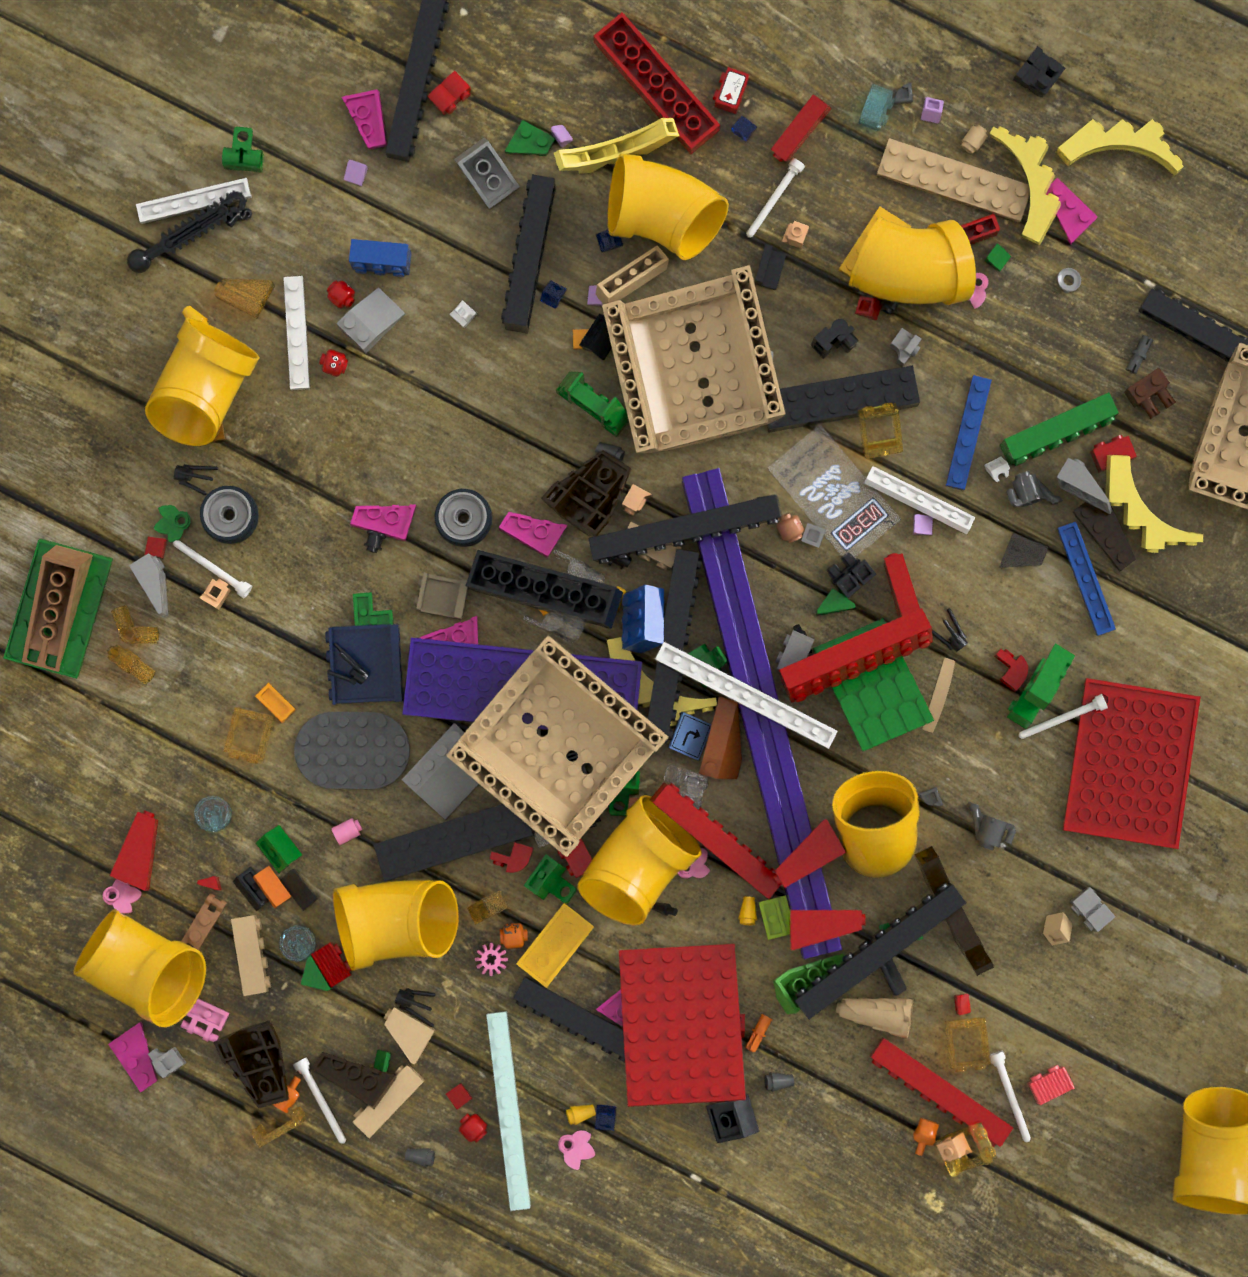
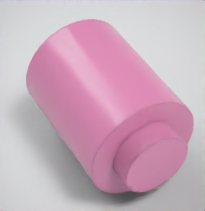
(347, 831)

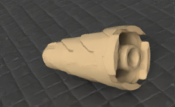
(880, 1013)

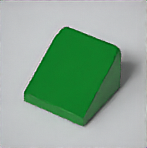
(998, 257)
(382, 1060)

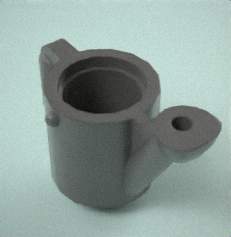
(1030, 491)
(990, 830)

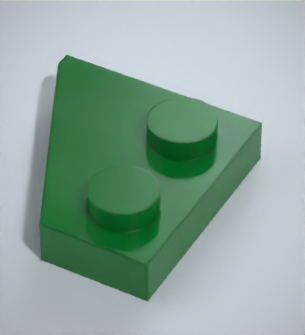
(530, 141)

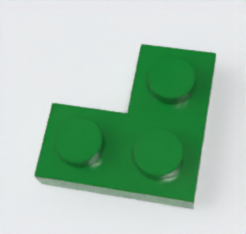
(365, 614)

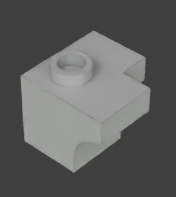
(905, 345)
(166, 1062)

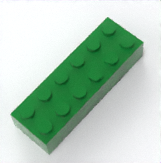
(1058, 429)

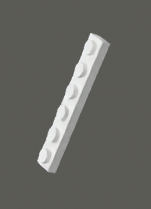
(189, 201)
(296, 333)
(919, 500)

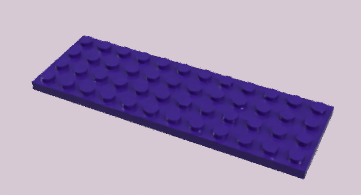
(463, 678)

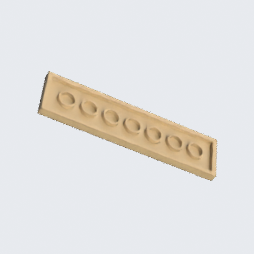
(954, 180)

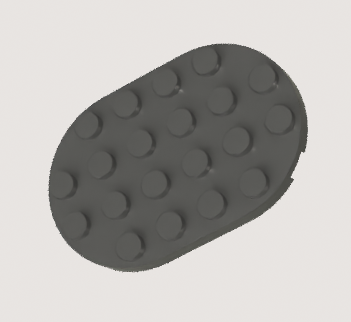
(352, 750)

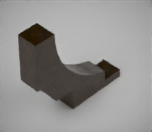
(958, 922)

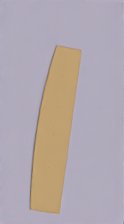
(940, 693)

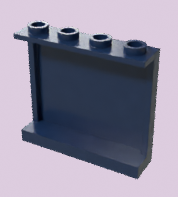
(376, 650)

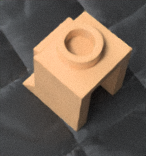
(795, 234)
(635, 500)
(216, 602)
(954, 1148)

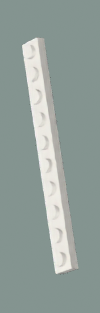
(746, 695)

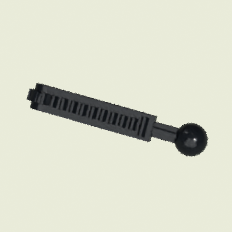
(140, 260)

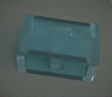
(876, 107)

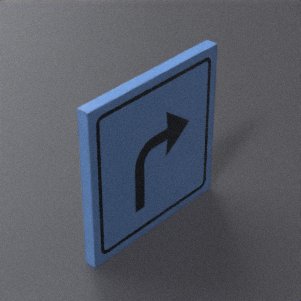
(690, 736)

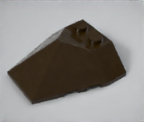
(589, 493)
(257, 1061)

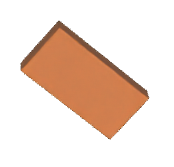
(272, 887)

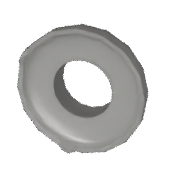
(1075, 276)

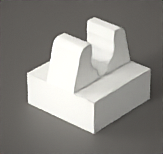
(463, 314)
(997, 467)

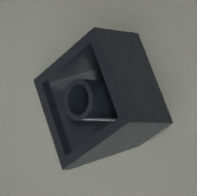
(732, 1120)

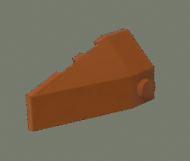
(723, 748)

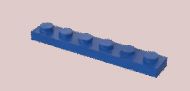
(968, 432)
(1086, 578)

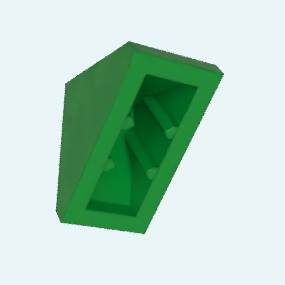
(835, 603)
(313, 976)

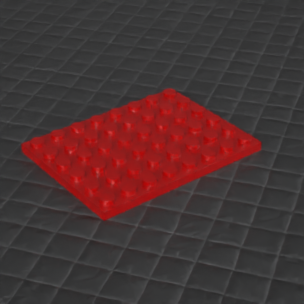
(1132, 764)
(681, 1025)

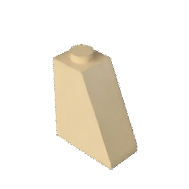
(408, 1032)

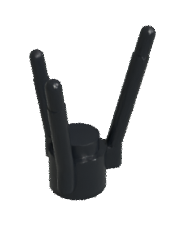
(185, 473)
(957, 640)
(357, 673)
(405, 998)

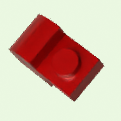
(1017, 671)
(517, 861)

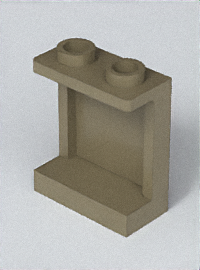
(441, 596)

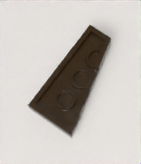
(1107, 533)
(358, 1080)

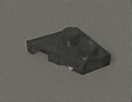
(1023, 553)

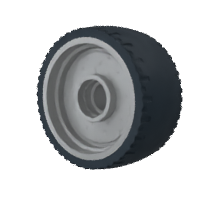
(218, 504)
(452, 507)

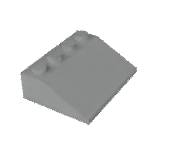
(438, 778)

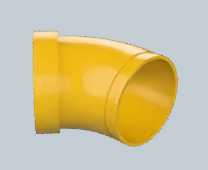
(663, 206)
(916, 264)
(198, 383)
(880, 850)
(637, 863)
(395, 920)
(142, 969)
(1214, 1152)

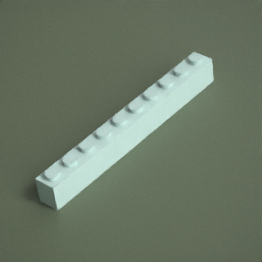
(508, 1111)

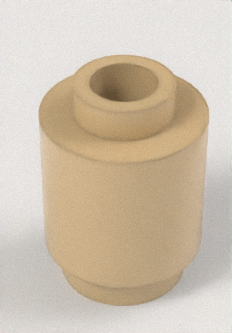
(974, 139)

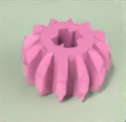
(485, 956)

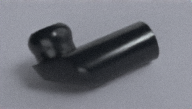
(243, 215)

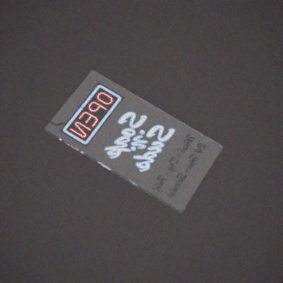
(833, 493)

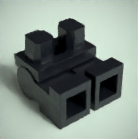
(1039, 73)
(838, 334)
(855, 572)

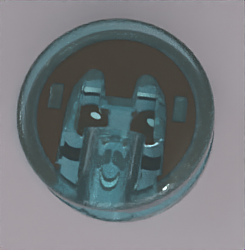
(213, 813)
(297, 943)

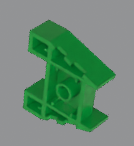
(610, 415)
(1040, 687)

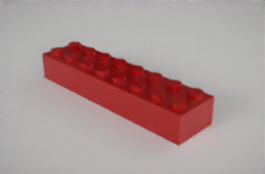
(656, 82)
(856, 656)

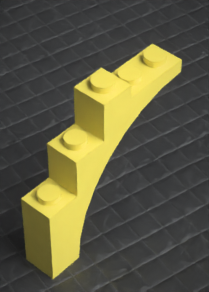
(1120, 137)
(639, 142)
(1030, 155)
(1121, 489)
(684, 704)

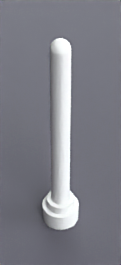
(794, 168)
(242, 588)
(1097, 703)
(998, 1060)
(303, 1067)

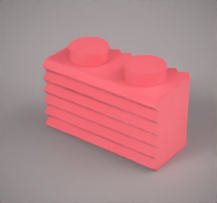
(1050, 1085)

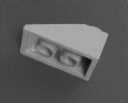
(486, 172)
(370, 319)
(1080, 483)
(153, 581)

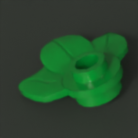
(170, 522)

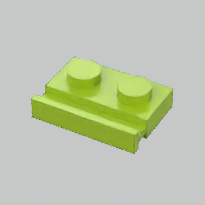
(775, 917)

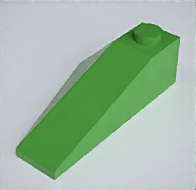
(796, 978)

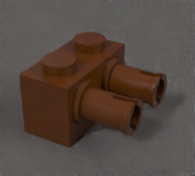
(1144, 389)

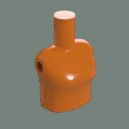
(293, 1095)
(925, 1134)

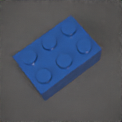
(380, 257)
(643, 619)

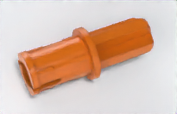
(758, 1033)

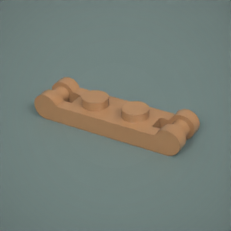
(204, 922)

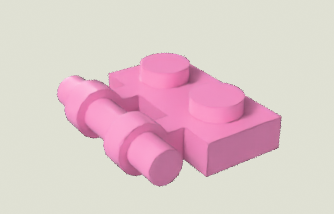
(209, 1015)

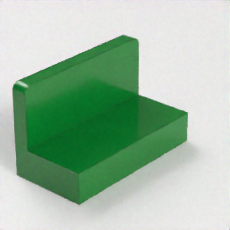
(278, 848)

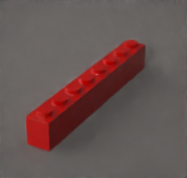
(715, 839)
(940, 1091)

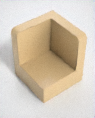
(1057, 928)

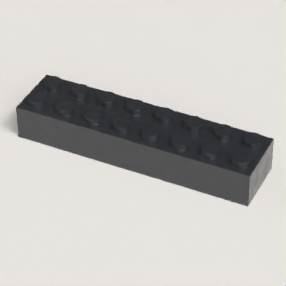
(529, 253)
(844, 396)
(544, 589)
(450, 841)

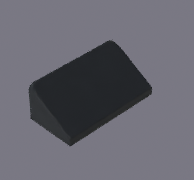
(250, 889)
(298, 889)
(893, 977)

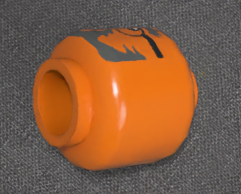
(513, 935)

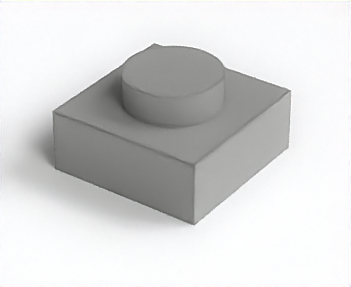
(813, 535)

